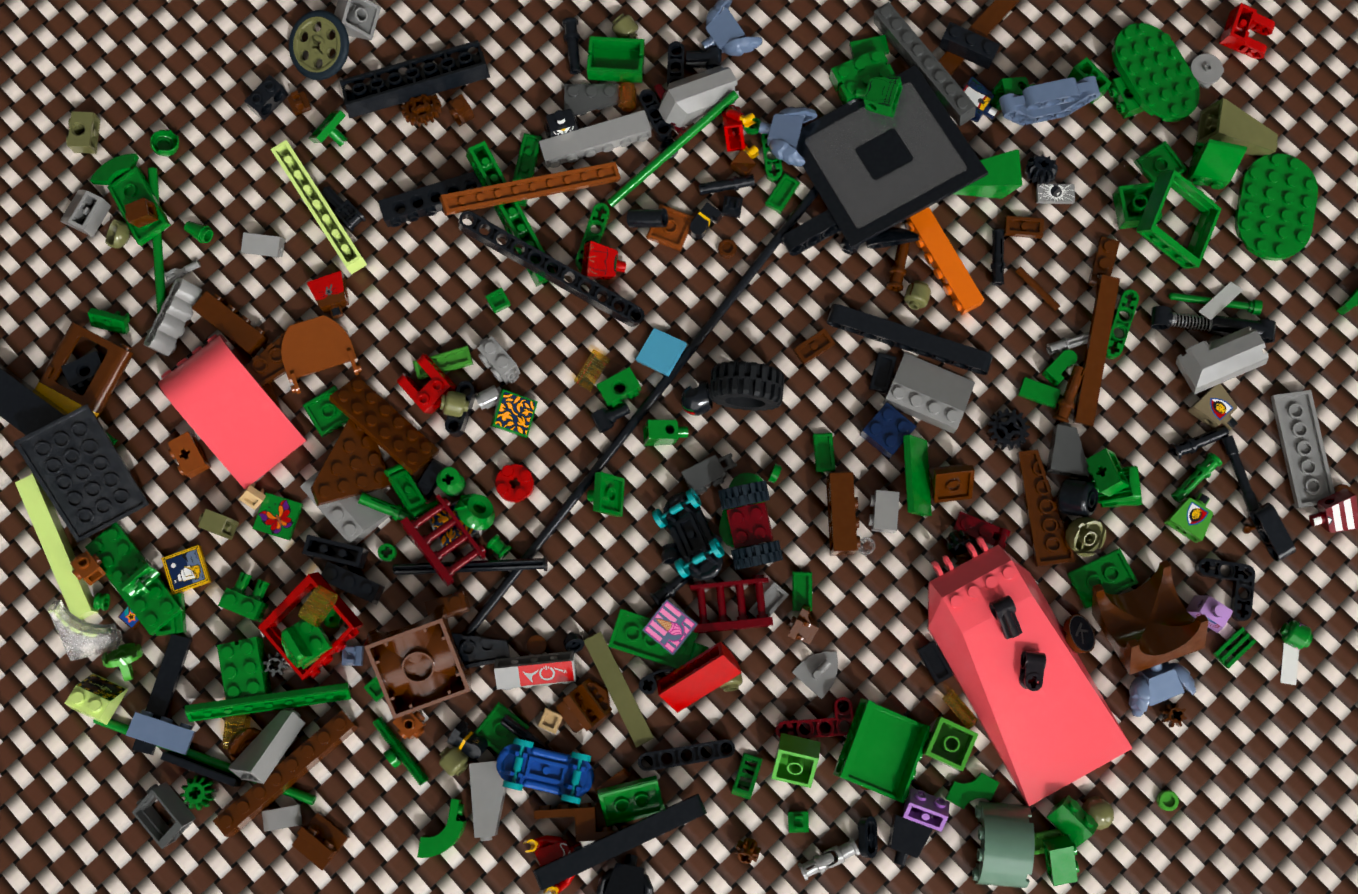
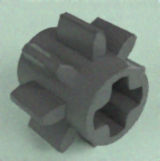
(275, 669)

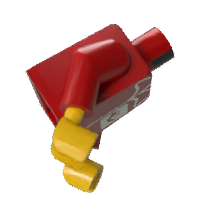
(733, 130)
(549, 848)

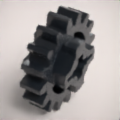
(1016, 431)

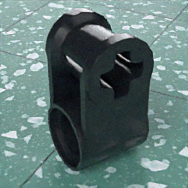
(1032, 668)

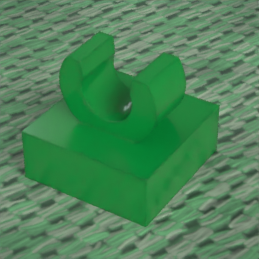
(798, 822)

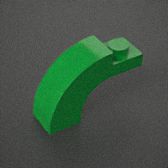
(435, 845)

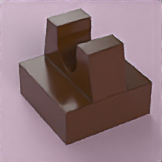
(299, 102)

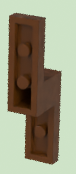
(584, 820)

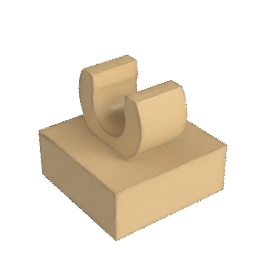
(252, 496)

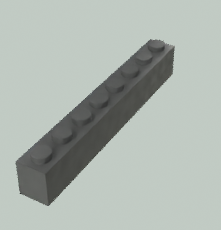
(916, 53)

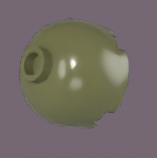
(1085, 536)

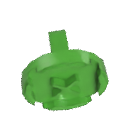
(123, 658)

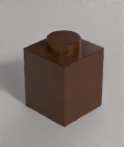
(141, 212)

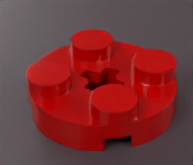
(508, 474)

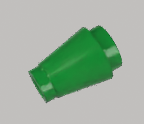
(200, 232)

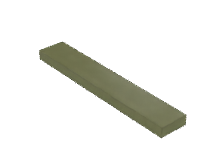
(618, 689)

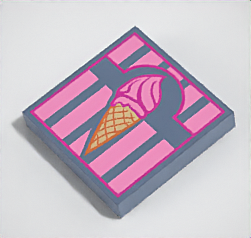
(670, 627)

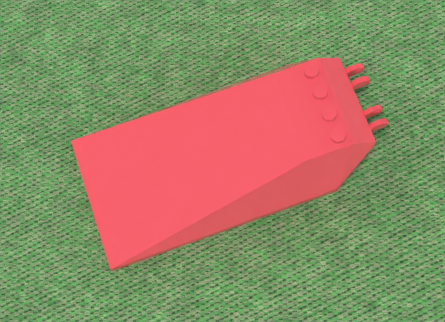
(1041, 734)

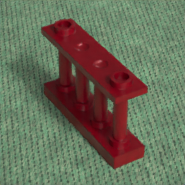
(435, 558)
(723, 622)

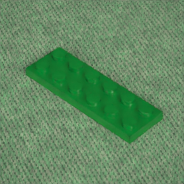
(120, 557)

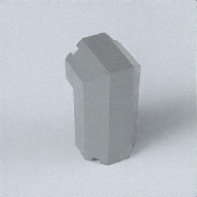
(696, 95)
(1222, 359)

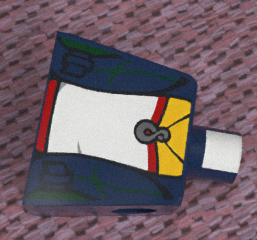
(981, 98)

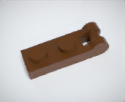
(1103, 259)

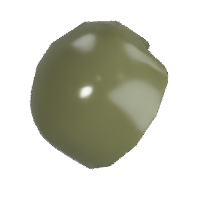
(117, 234)
(1100, 811)

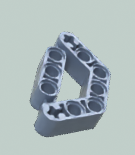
(1049, 100)

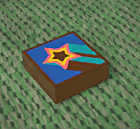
(129, 618)

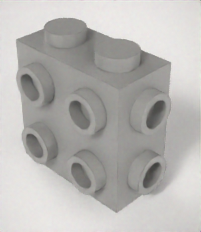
(501, 363)

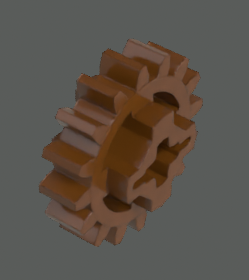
(421, 109)

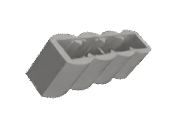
(172, 317)

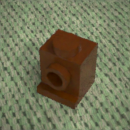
(460, 110)

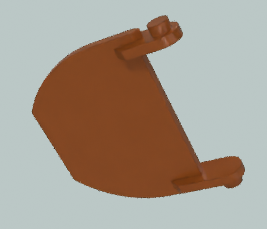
(315, 347)

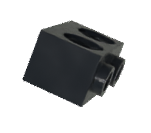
(266, 97)

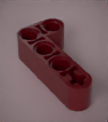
(813, 724)

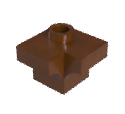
(803, 626)

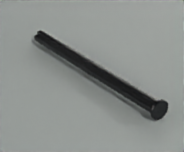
(475, 566)

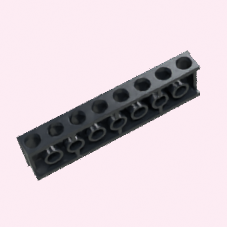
(402, 87)
(24, 405)

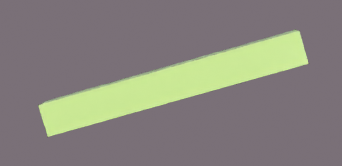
(55, 547)

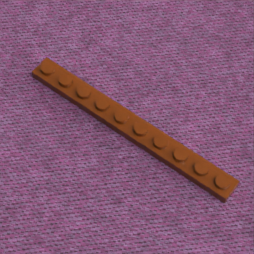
(529, 188)

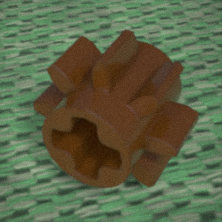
(1168, 712)
(747, 850)

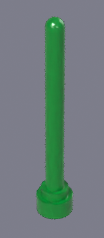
(1253, 306)

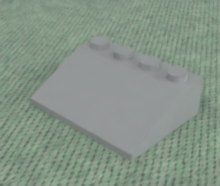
(929, 393)
(349, 517)

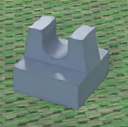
(352, 656)

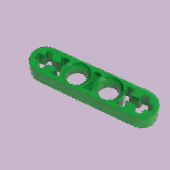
(589, 236)
(1124, 325)

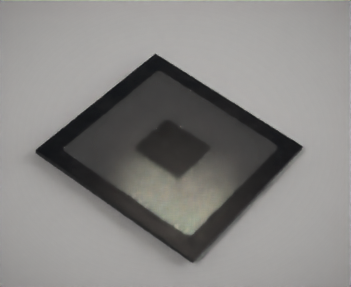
(885, 167)

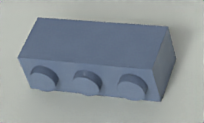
(161, 732)

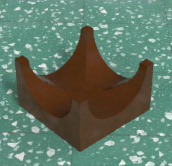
(1148, 622)
(418, 664)

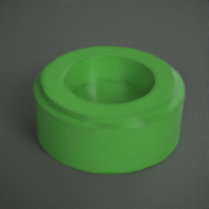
(1167, 800)

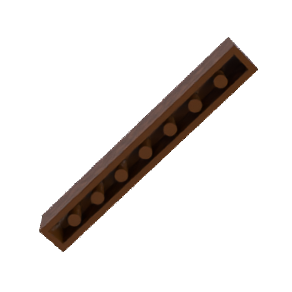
(285, 774)

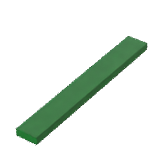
(267, 702)

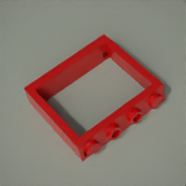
(273, 634)

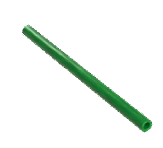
(673, 148)
(157, 247)

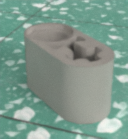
(282, 818)

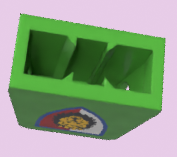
(1191, 518)

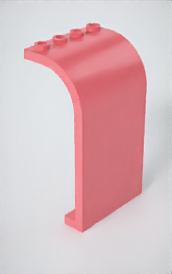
(230, 411)

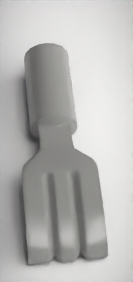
(176, 273)

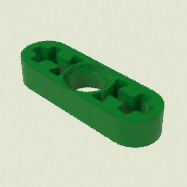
(768, 168)

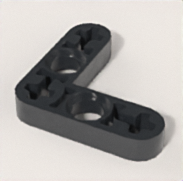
(1238, 582)

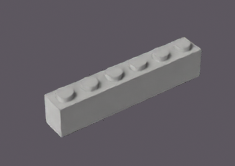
(595, 139)

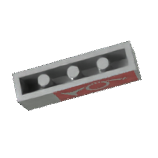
(535, 670)

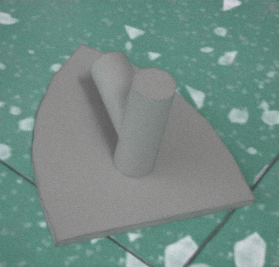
(818, 672)

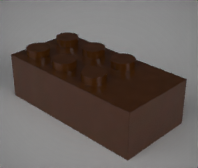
(841, 514)

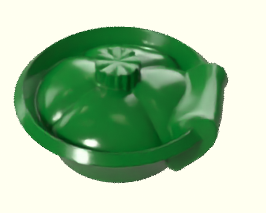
(475, 511)

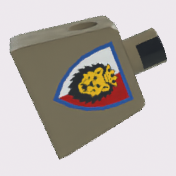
(1215, 408)

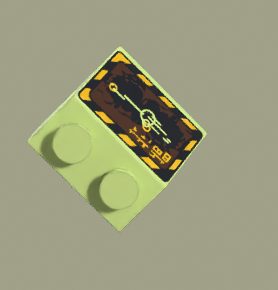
(96, 698)

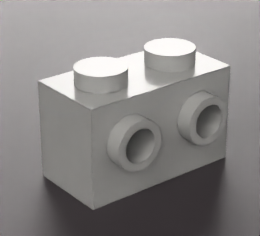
(885, 511)

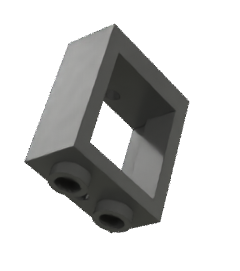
(153, 821)

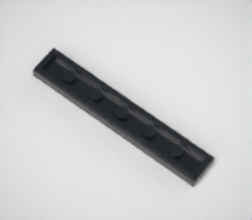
(165, 684)

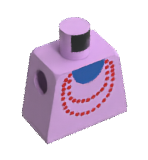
(1214, 611)

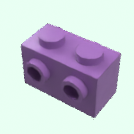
(926, 809)

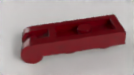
(976, 527)

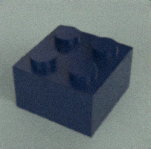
(887, 430)

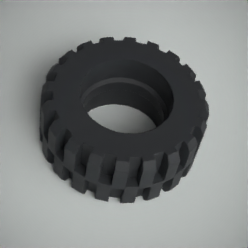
(746, 386)

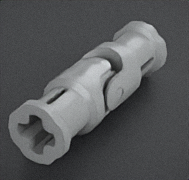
(821, 862)

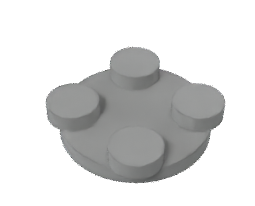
(1206, 69)

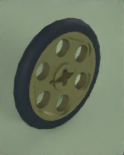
(339, 43)

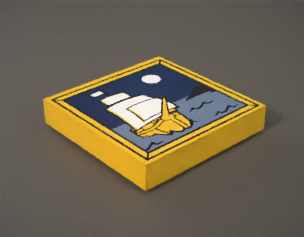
(186, 570)

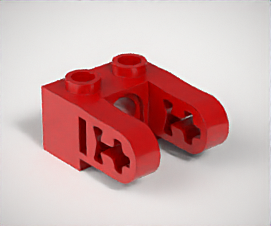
(1236, 31)
(430, 396)

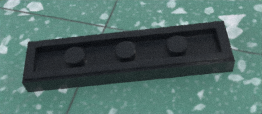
(201, 769)

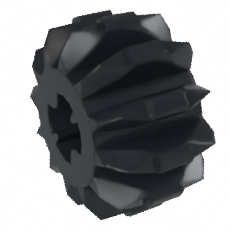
(1041, 169)

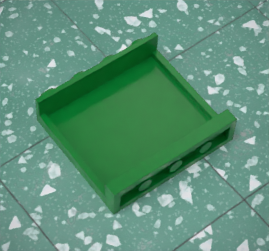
(882, 750)

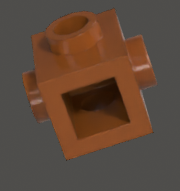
(87, 567)
(404, 728)

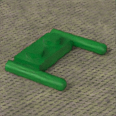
(408, 491)

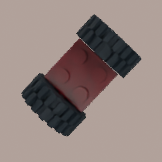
(750, 525)

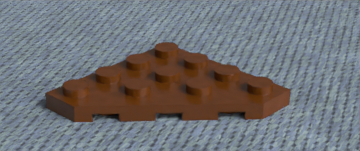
(351, 468)

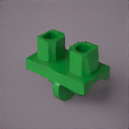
(139, 580)

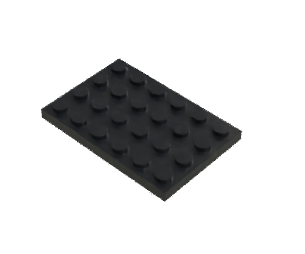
(81, 472)

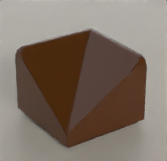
(742, 164)

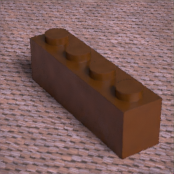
(229, 323)

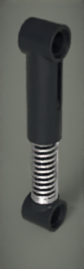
(1163, 318)

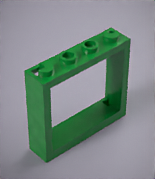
(1147, 227)

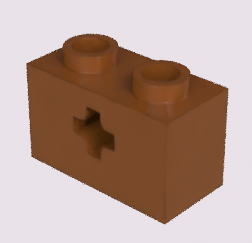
(197, 460)

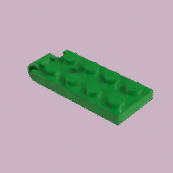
(630, 638)

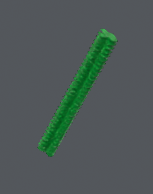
(400, 752)

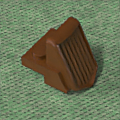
(585, 705)

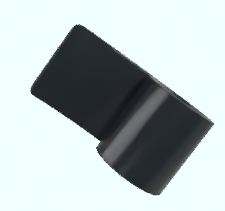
(650, 678)

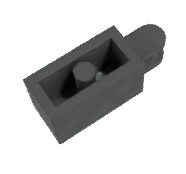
(707, 473)

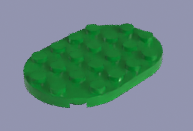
(1155, 72)
(1276, 206)

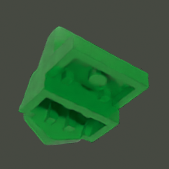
(1128, 496)
(304, 643)

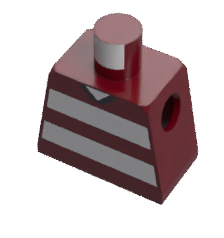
(1337, 512)

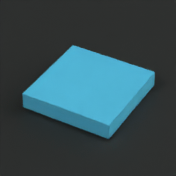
(661, 352)

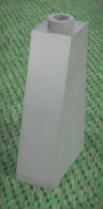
(268, 747)
(487, 799)

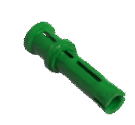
(1203, 472)
(397, 512)

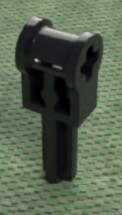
(344, 210)

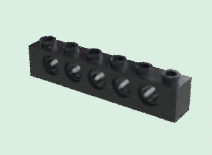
(426, 195)

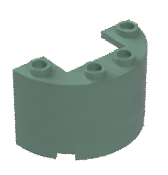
(1005, 845)

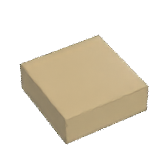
(550, 720)

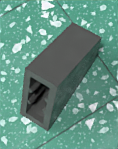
(1067, 453)

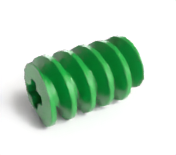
(450, 482)

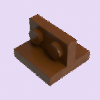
(952, 482)
(320, 840)

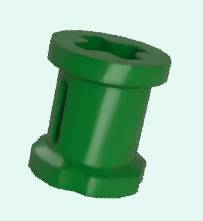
(499, 547)

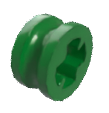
(391, 557)
(101, 601)

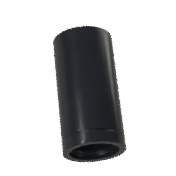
(647, 218)

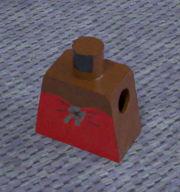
(330, 293)

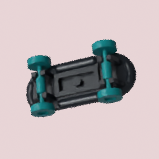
(698, 548)

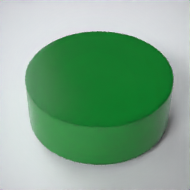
(774, 473)
(392, 758)

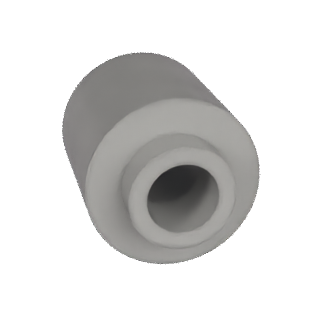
(488, 397)

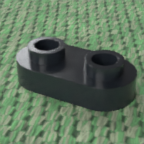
(867, 837)

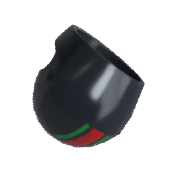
(697, 400)

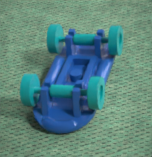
(545, 770)

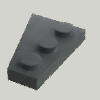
(589, 97)

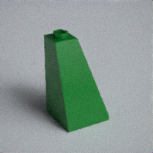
(1002, 177)

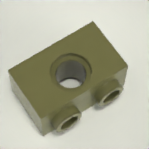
(88, 140)
(218, 524)

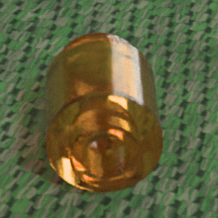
(627, 96)

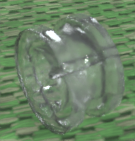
(871, 544)

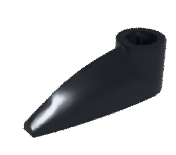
(892, 237)

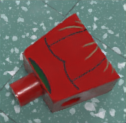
(601, 261)

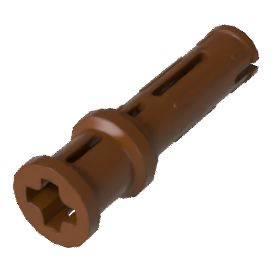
(898, 270)
(1066, 403)

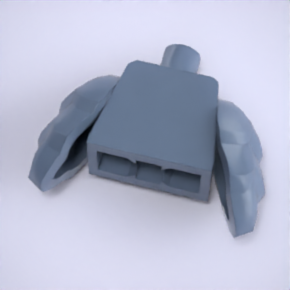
(726, 33)
(785, 133)
(1158, 685)

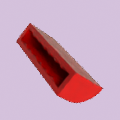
(698, 677)

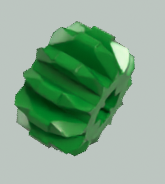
(194, 785)

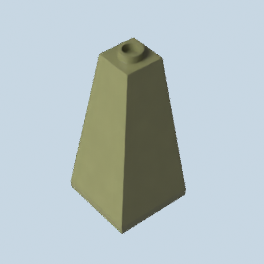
(1232, 125)

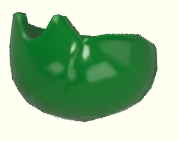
(164, 143)

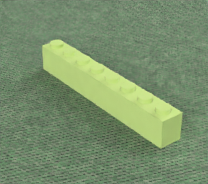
(318, 207)

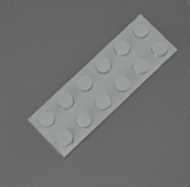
(1302, 447)

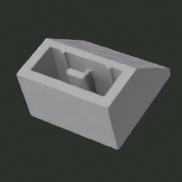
(86, 212)

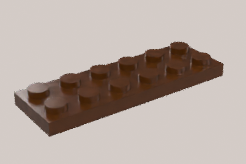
(384, 425)

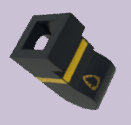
(703, 220)
(468, 741)

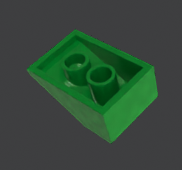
(1215, 164)

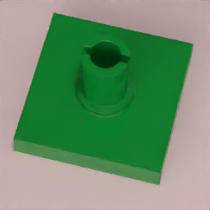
(328, 128)
(607, 494)

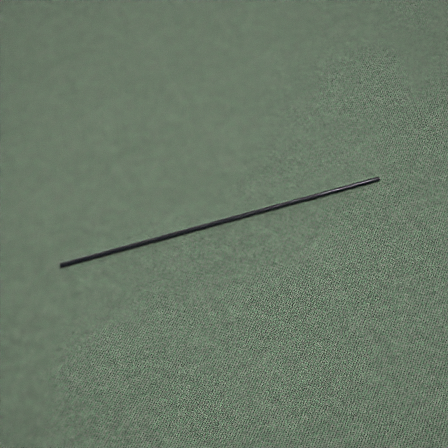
(642, 411)

